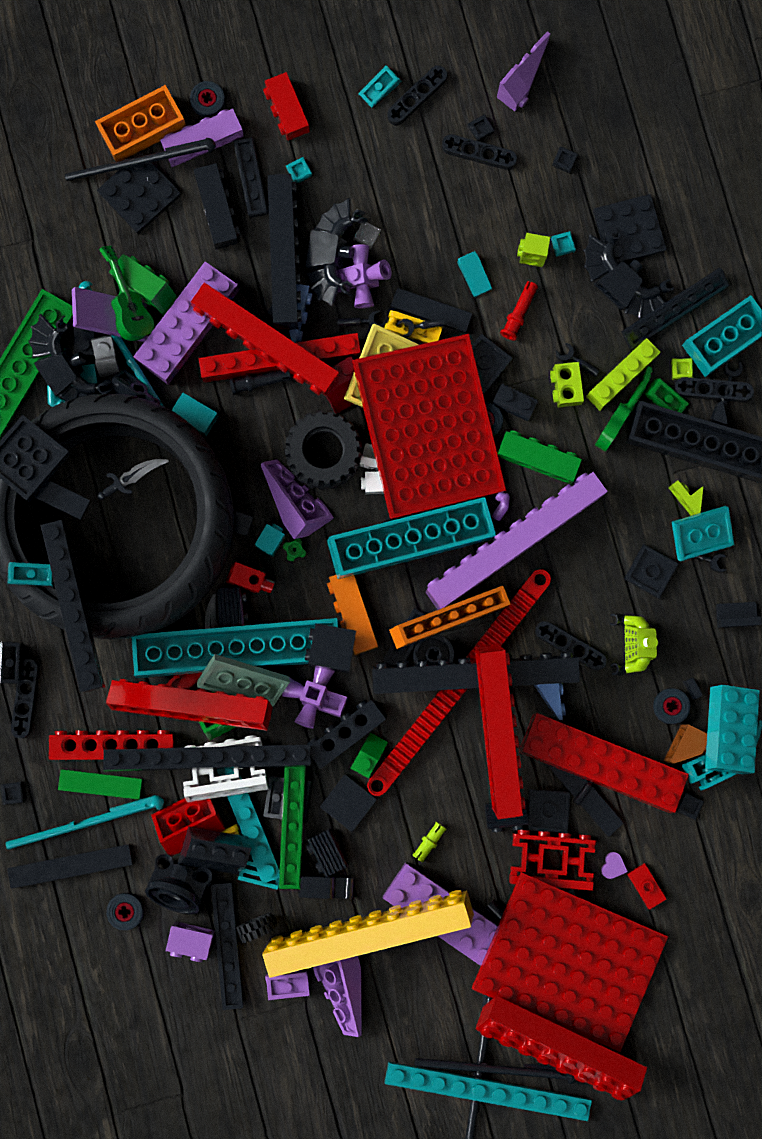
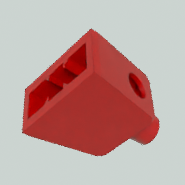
(240, 575)

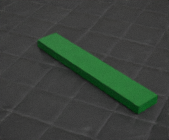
(292, 828)

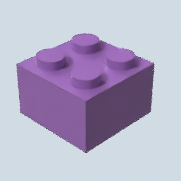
(190, 941)

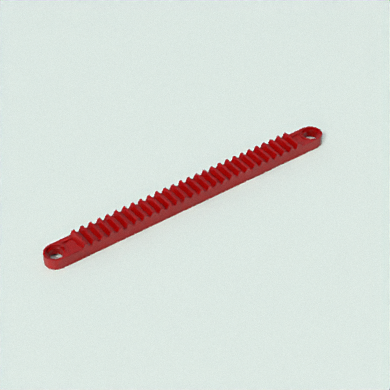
(446, 699)

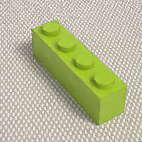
(623, 374)

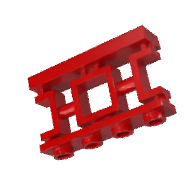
(551, 875)

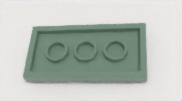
(241, 678)

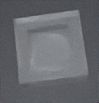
(367, 234)

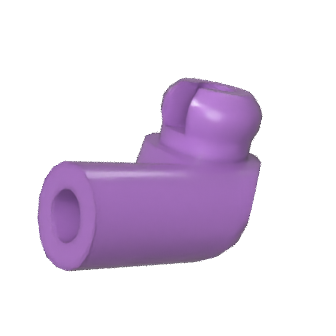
(502, 507)

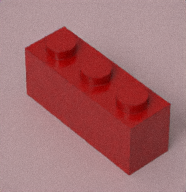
(286, 106)

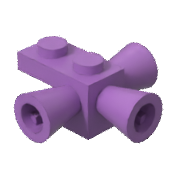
(364, 275)
(315, 697)

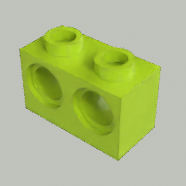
(533, 249)
(572, 384)

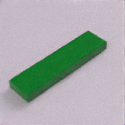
(100, 784)

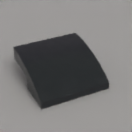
(274, 798)

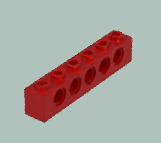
(59, 751)

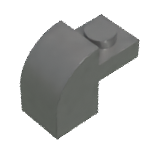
(106, 356)

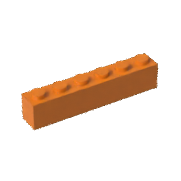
(449, 617)

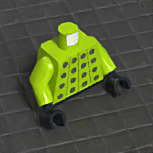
(639, 644)

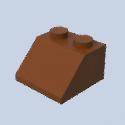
(686, 744)

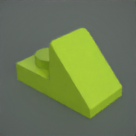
(691, 503)

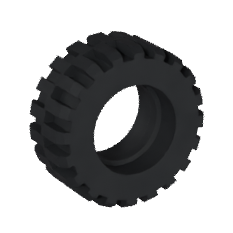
(323, 423)

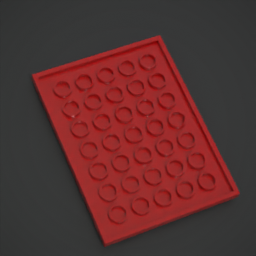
(428, 425)
(570, 961)

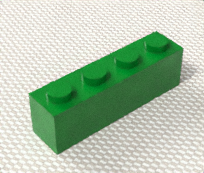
(538, 457)

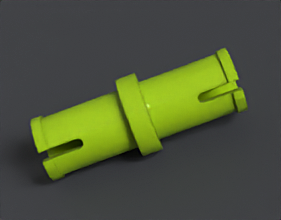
(429, 842)

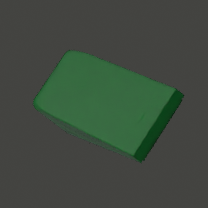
(665, 396)

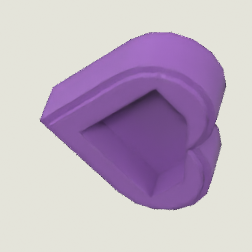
(614, 866)

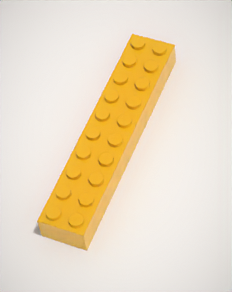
(368, 933)

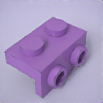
(288, 985)

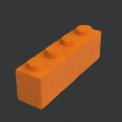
(353, 612)

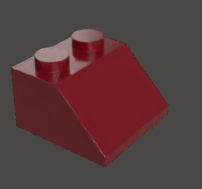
(338, 390)

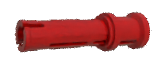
(515, 318)

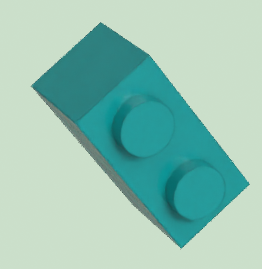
(195, 413)

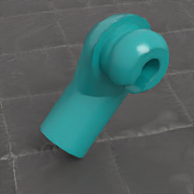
(53, 400)

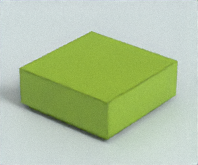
(681, 368)

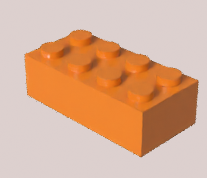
(140, 123)

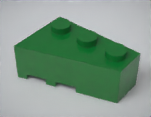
(145, 282)

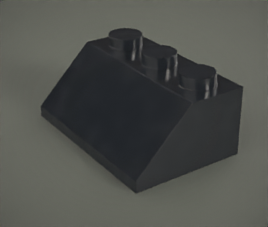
(215, 850)

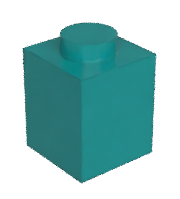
(270, 539)

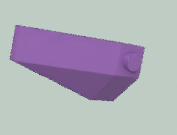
(517, 83)
(297, 508)
(343, 988)

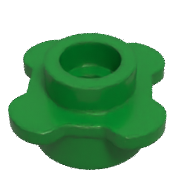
(291, 555)

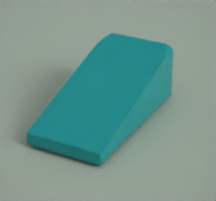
(379, 86)
(474, 274)
(29, 574)

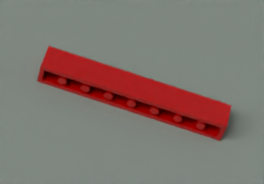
(264, 339)
(250, 362)
(190, 704)

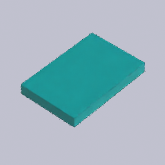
(703, 533)

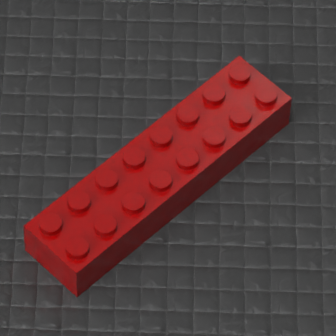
(499, 731)
(603, 763)
(561, 1048)

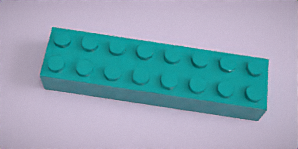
(411, 538)

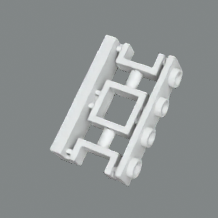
(227, 784)

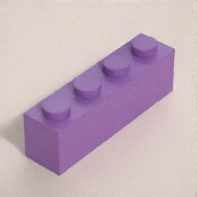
(221, 128)

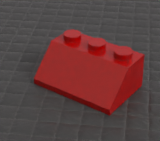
(174, 820)

